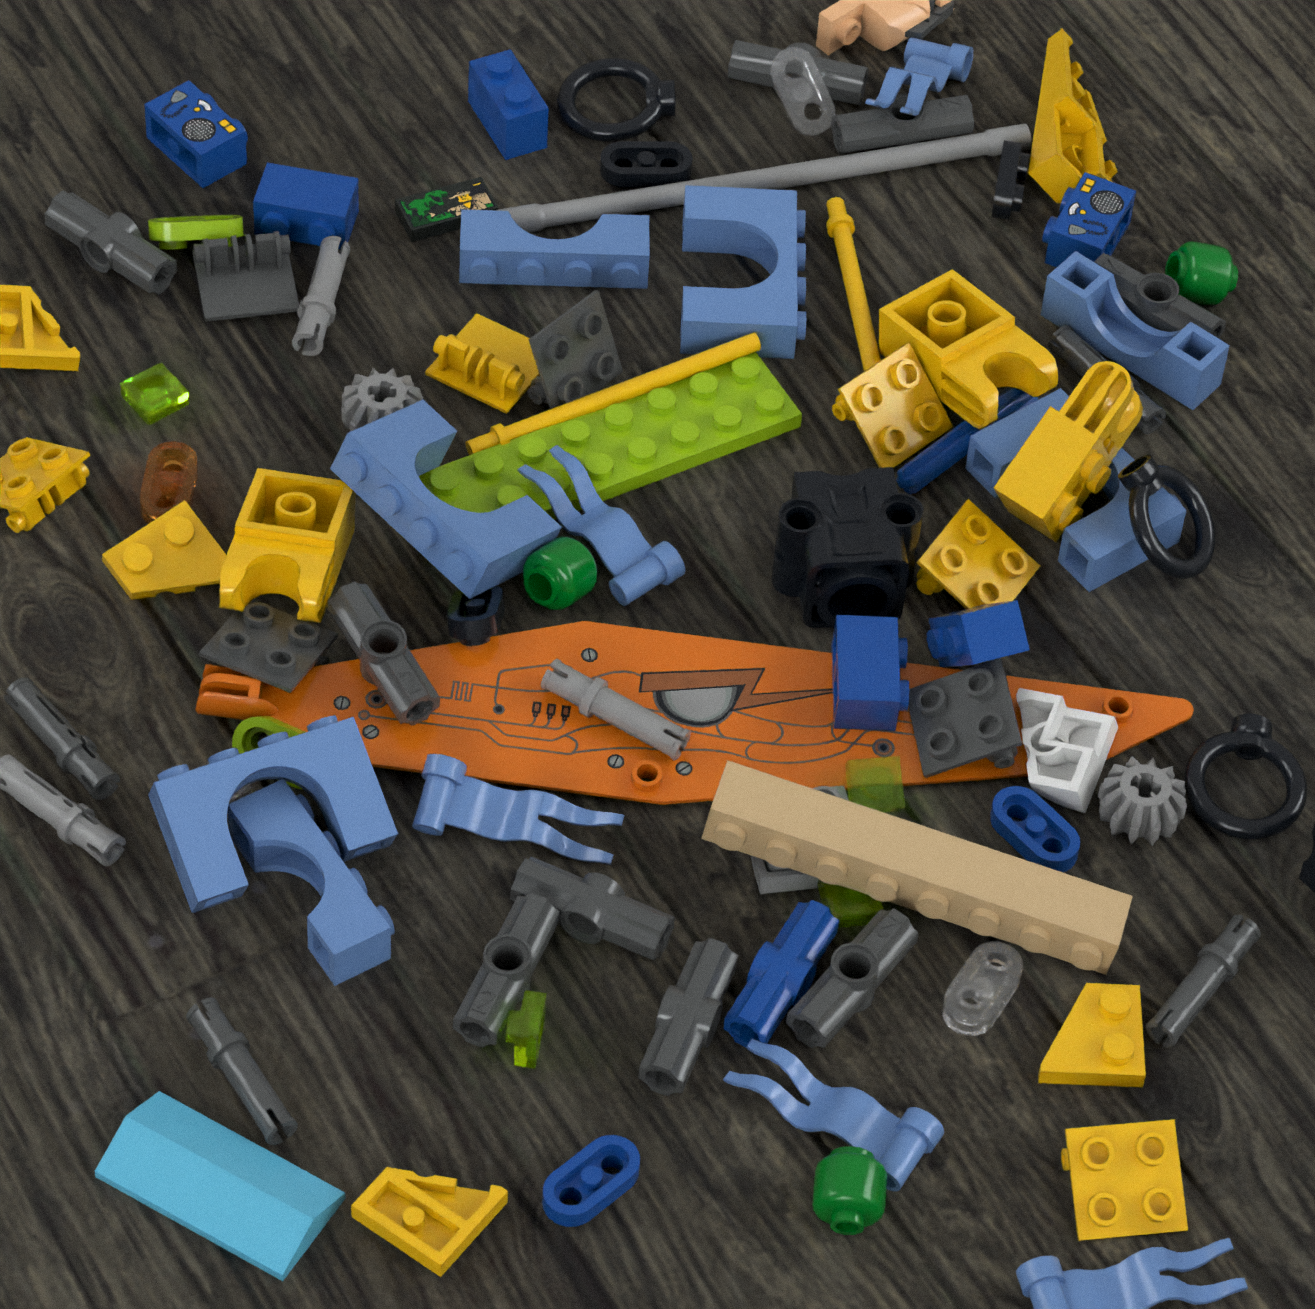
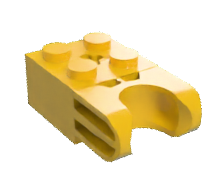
(966, 346)
(1071, 451)
(289, 542)

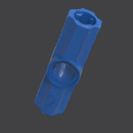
(781, 973)

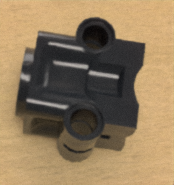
(847, 545)

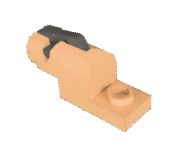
(879, 22)

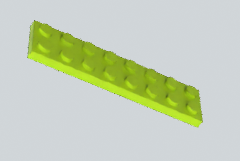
(629, 440)

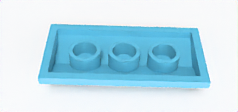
(218, 1184)

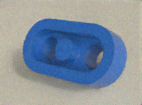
(1038, 831)
(587, 1183)

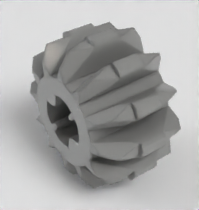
(376, 397)
(1142, 800)

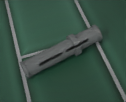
(1082, 356)
(73, 752)
(1215, 965)
(230, 1053)

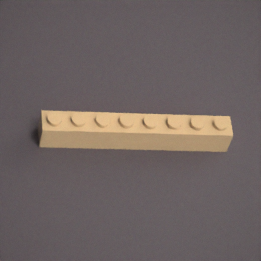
(917, 867)

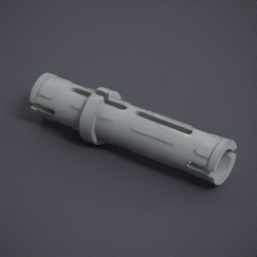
(318, 307)
(597, 699)
(72, 821)

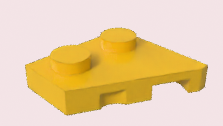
(31, 334)
(166, 556)
(1099, 1040)
(427, 1215)

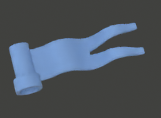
(925, 69)
(610, 531)
(502, 813)
(845, 1113)
(1127, 1285)

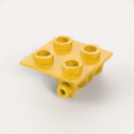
(485, 363)
(893, 407)
(37, 478)
(974, 561)
(1125, 1179)

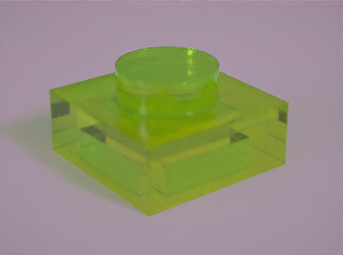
(154, 393)
(876, 783)
(848, 905)
(526, 1028)

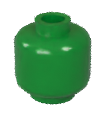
(1202, 272)
(559, 573)
(849, 1190)

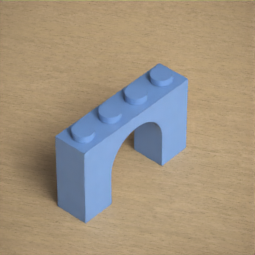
(759, 227)
(1100, 543)
(467, 547)
(324, 762)

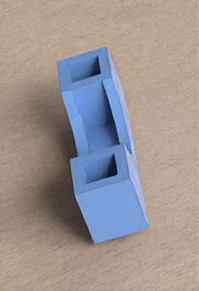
(501, 252)
(1179, 363)
(279, 834)

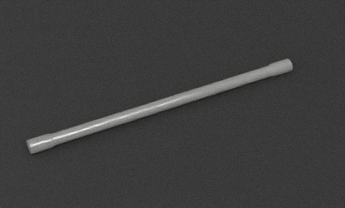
(990, 142)

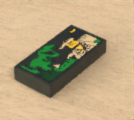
(440, 208)

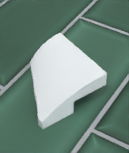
(1064, 747)

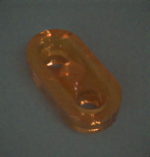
(163, 487)

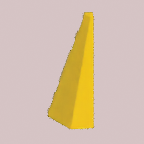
(1067, 126)

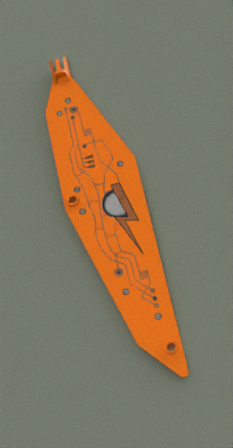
(736, 697)

